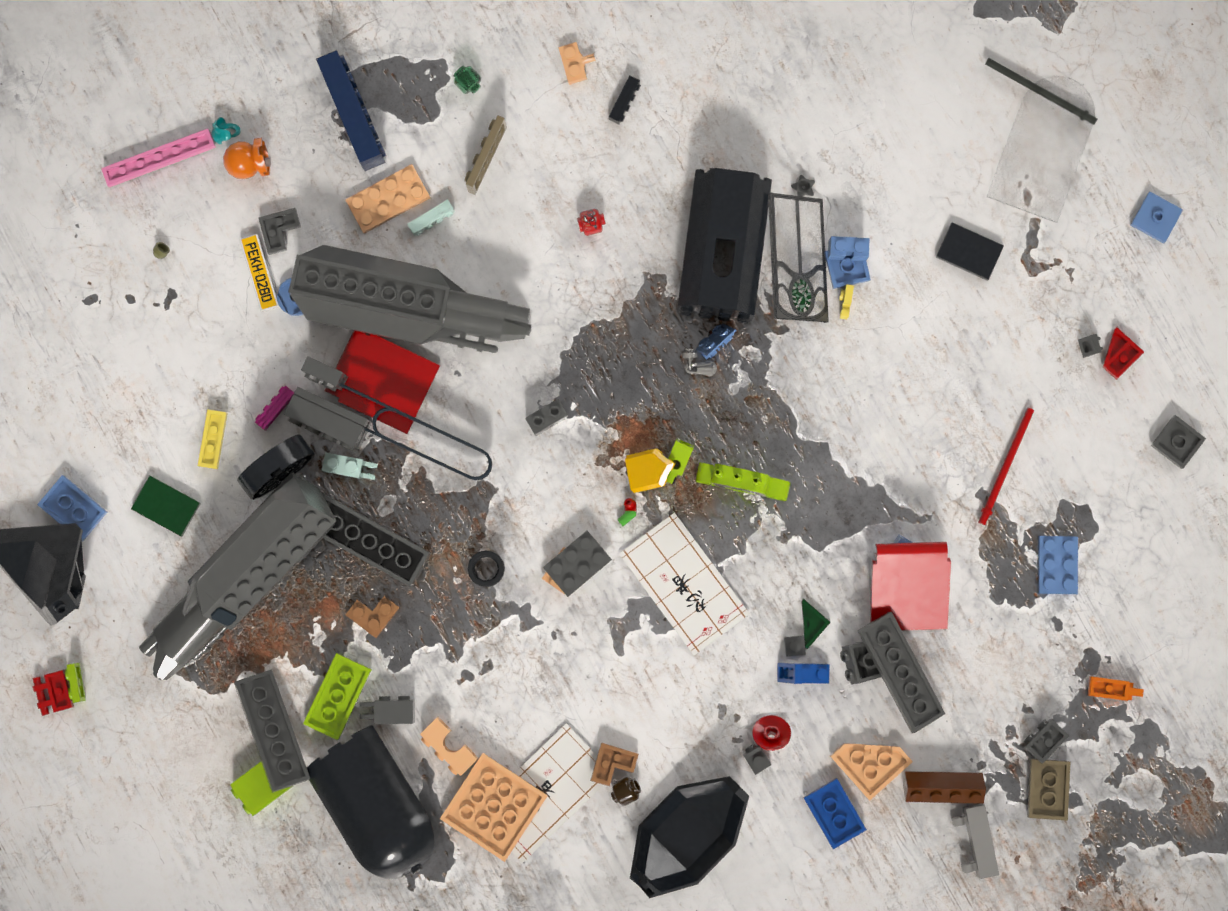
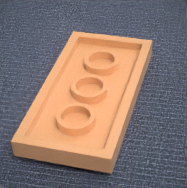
(387, 198)

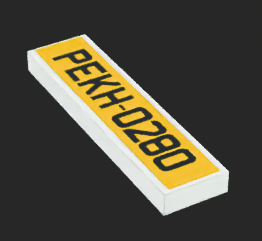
(259, 272)

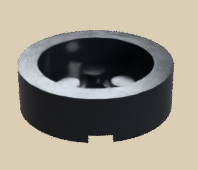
(274, 466)

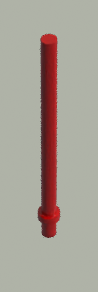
(987, 510)

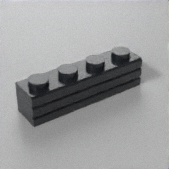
(624, 99)

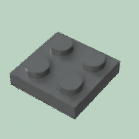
(1178, 442)

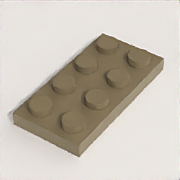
(482, 161)

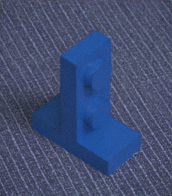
(803, 673)

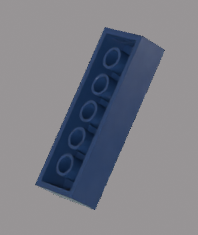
(349, 106)

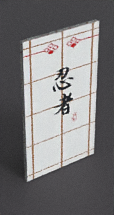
(684, 583)
(564, 773)

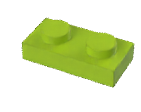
(76, 689)

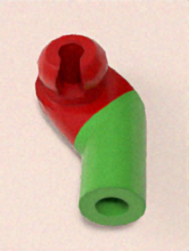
(630, 511)

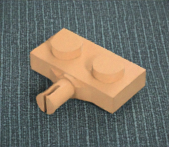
(574, 62)

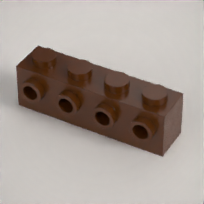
(944, 787)

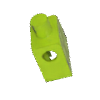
(681, 451)

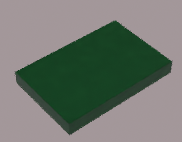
(165, 506)

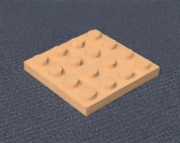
(493, 807)

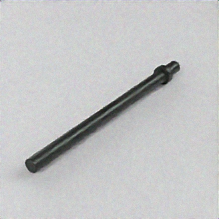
(1084, 115)

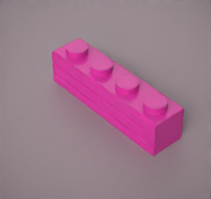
(276, 406)

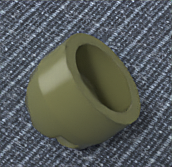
(160, 250)

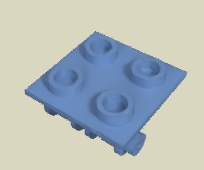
(721, 334)

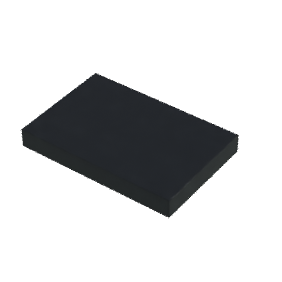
(969, 251)

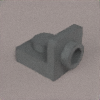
(756, 758)

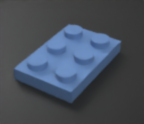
(71, 505)
(1057, 565)

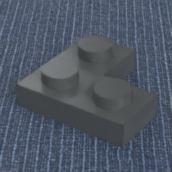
(274, 226)

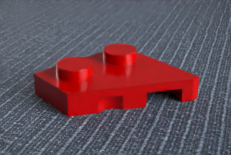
(1120, 354)

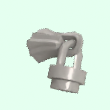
(706, 368)

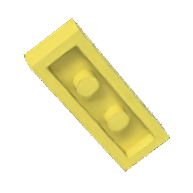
(212, 439)

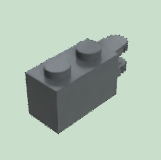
(391, 711)

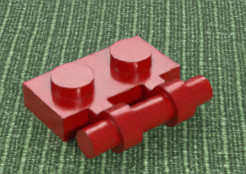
(58, 692)

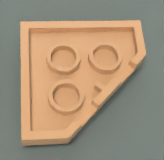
(871, 765)

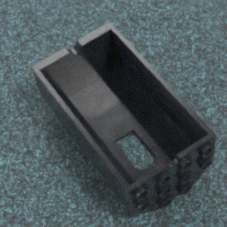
(730, 208)

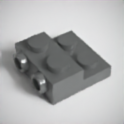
(858, 663)

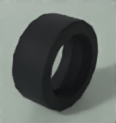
(471, 568)

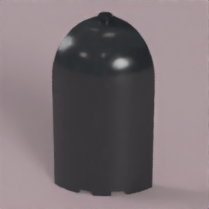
(373, 806)

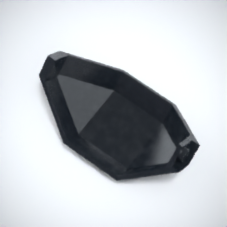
(687, 835)

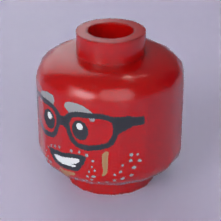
(591, 222)

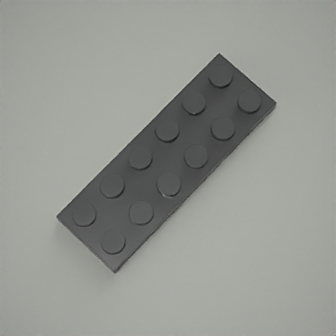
(901, 672)
(272, 731)

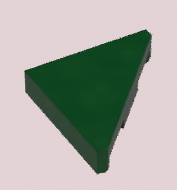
(813, 623)

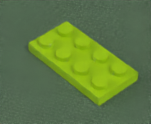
(337, 696)

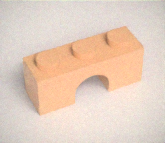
(435, 736)

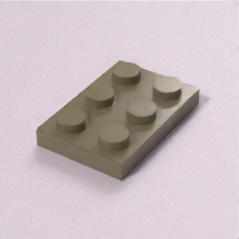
(1049, 789)

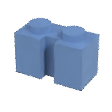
(848, 246)

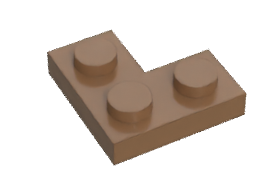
(373, 620)
(609, 759)

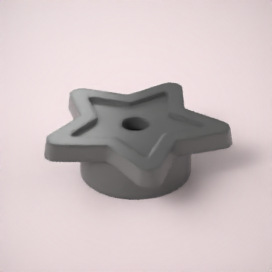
(803, 182)

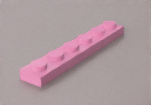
(158, 158)

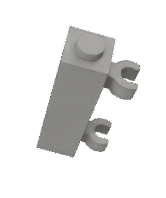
(980, 841)

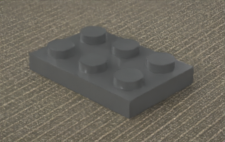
(577, 563)

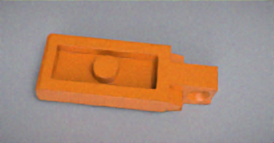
(1112, 689)

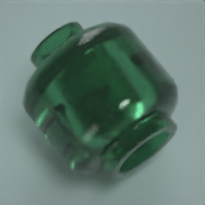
(467, 79)

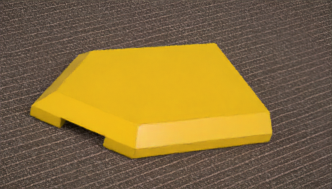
(647, 470)

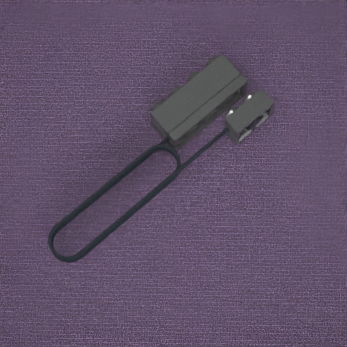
(343, 425)

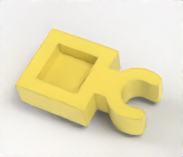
(846, 298)

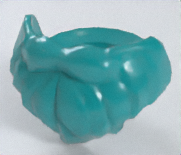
(218, 132)

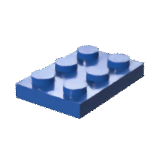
(834, 813)

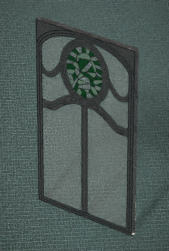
(798, 258)

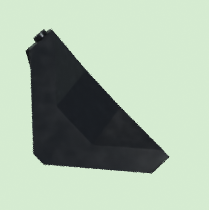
(45, 567)

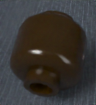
(625, 791)

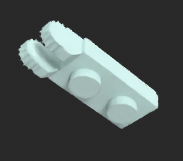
(347, 466)

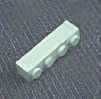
(431, 217)

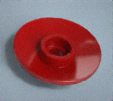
(771, 726)

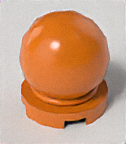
(245, 160)

